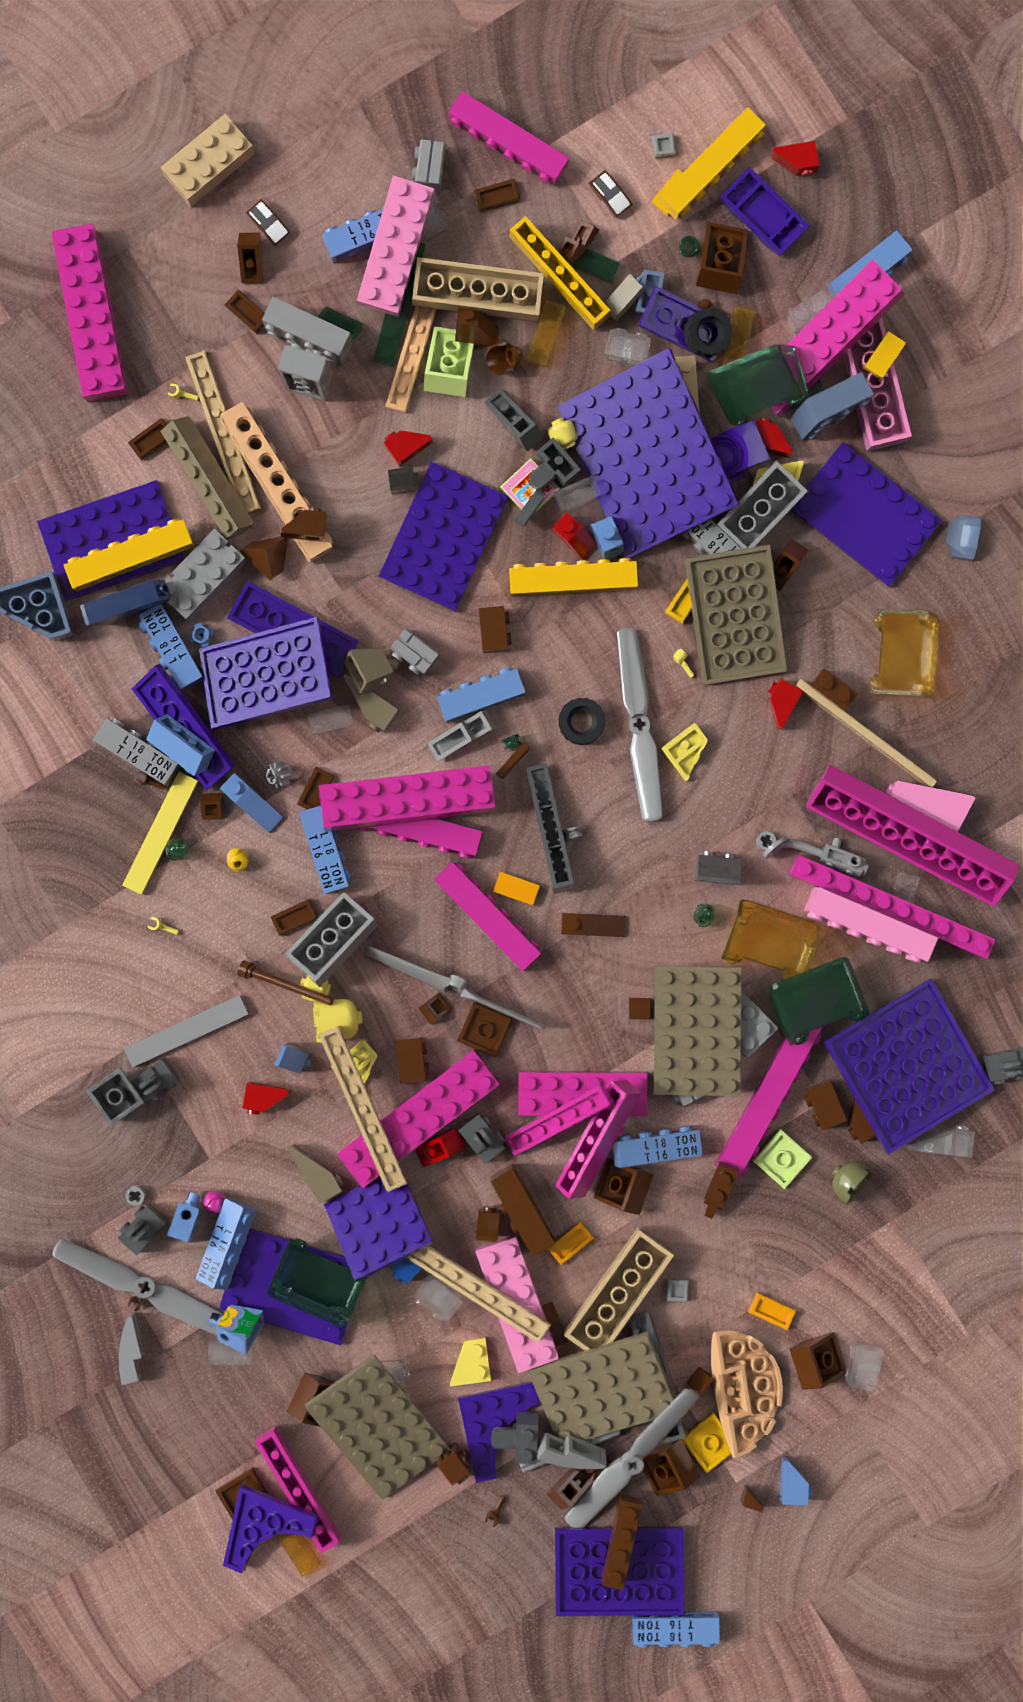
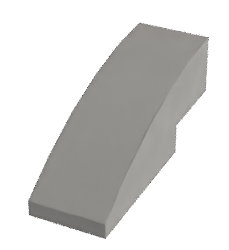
(461, 735)
(130, 1351)
(570, 1452)

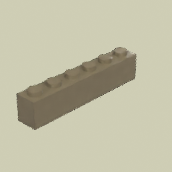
(207, 477)

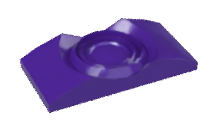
(764, 212)
(740, 448)

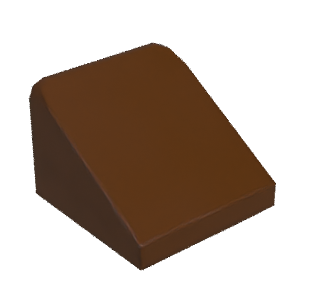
(211, 805)
(434, 1008)
(700, 1381)
(750, 1501)

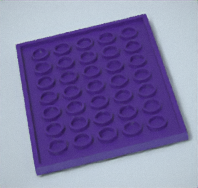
(649, 453)

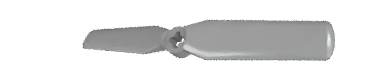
(642, 747)
(442, 983)
(122, 1278)
(619, 1472)

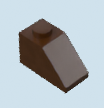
(250, 257)
(475, 328)
(306, 526)
(788, 562)
(859, 1125)
(488, 1224)

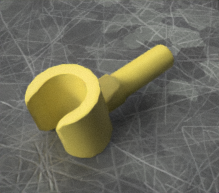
(179, 393)
(679, 657)
(160, 925)

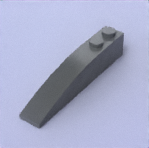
(550, 828)
(643, 1323)

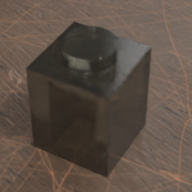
(403, 480)

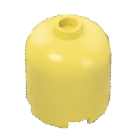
(340, 1013)

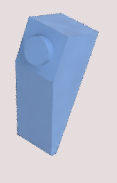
(251, 802)

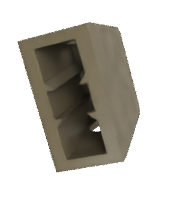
(370, 668)

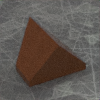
(267, 555)

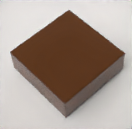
(639, 1008)

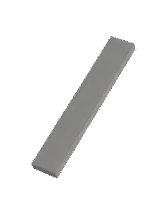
(186, 1031)

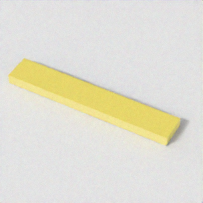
(160, 833)

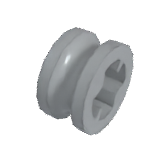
(572, 833)
(772, 838)
(135, 1188)

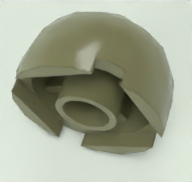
(849, 1180)

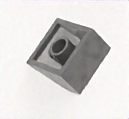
(718, 869)
(115, 1096)

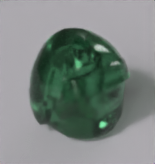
(176, 849)
(704, 915)

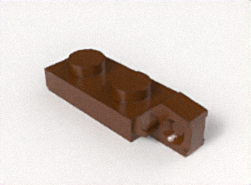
(720, 1188)

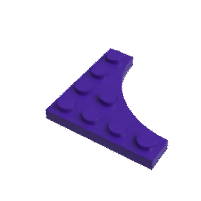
(488, 1410)
(260, 1518)

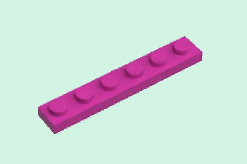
(558, 1119)

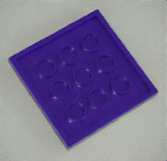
(377, 1226)

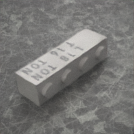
(710, 538)
(136, 751)

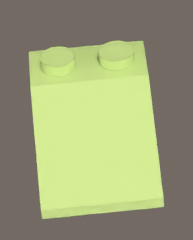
(448, 364)

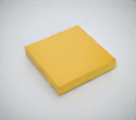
(708, 1442)

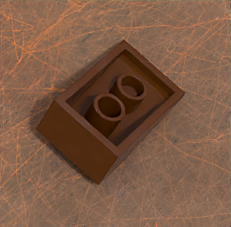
(722, 258)

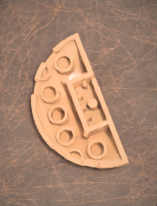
(745, 1389)

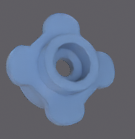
(195, 636)

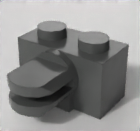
(555, 465)
(1004, 1065)
(154, 1080)
(482, 1138)
(142, 1229)
(520, 1437)

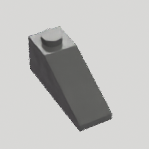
(514, 420)

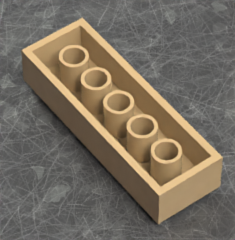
(477, 287)
(619, 1291)

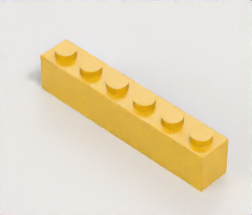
(712, 163)
(559, 273)
(128, 555)
(573, 578)

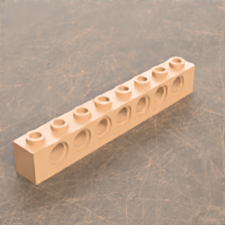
(244, 415)

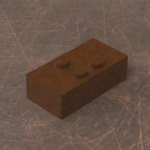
(522, 1210)

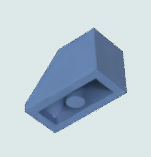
(293, 1058)
(793, 1485)

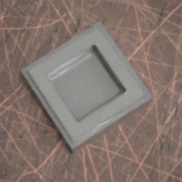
(663, 145)
(677, 1290)

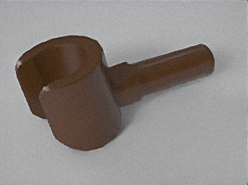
(705, 303)
(147, 780)
(135, 1298)
(494, 1513)

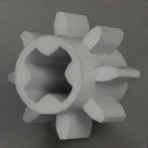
(279, 774)

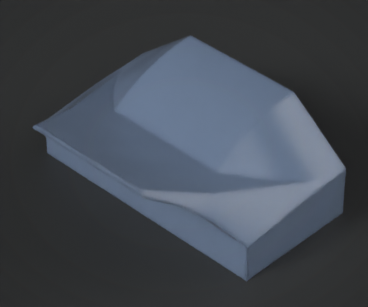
(648, 280)
(963, 537)

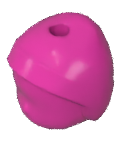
(213, 1202)

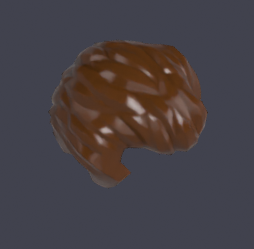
(503, 357)

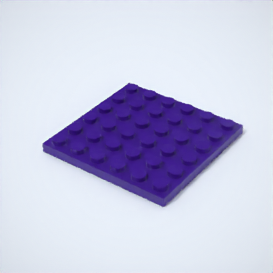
(908, 1066)

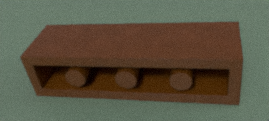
(621, 1542)

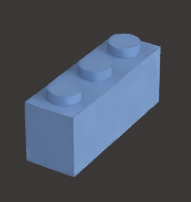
(180, 744)

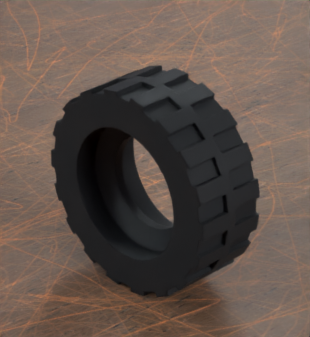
(692, 336)
(591, 708)

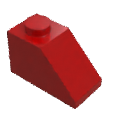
(798, 158)
(773, 438)
(406, 445)
(574, 535)
(782, 701)
(261, 1097)
(440, 1147)

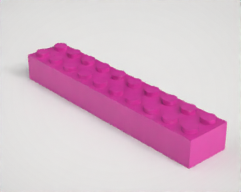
(912, 835)

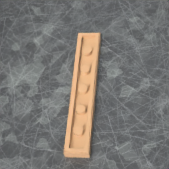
(410, 359)

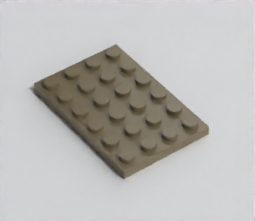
(736, 614)
(697, 1030)
(603, 1388)
(377, 1426)

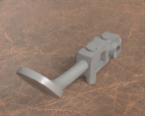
(829, 856)

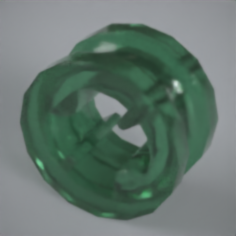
(684, 252)
(511, 742)

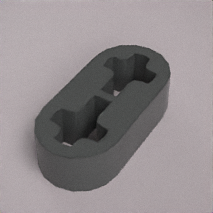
(530, 507)

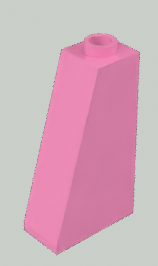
(941, 805)

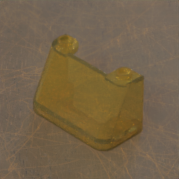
(906, 653)
(771, 938)

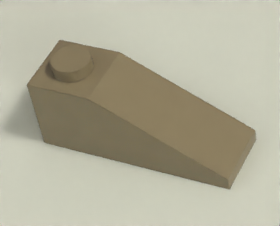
(375, 709)
(318, 1176)

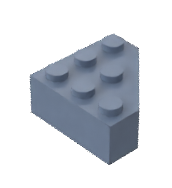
(831, 406)
(38, 605)

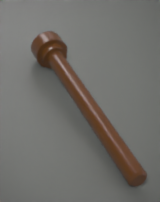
(247, 970)

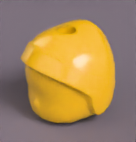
(237, 859)

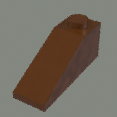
(593, 925)
(573, 1485)

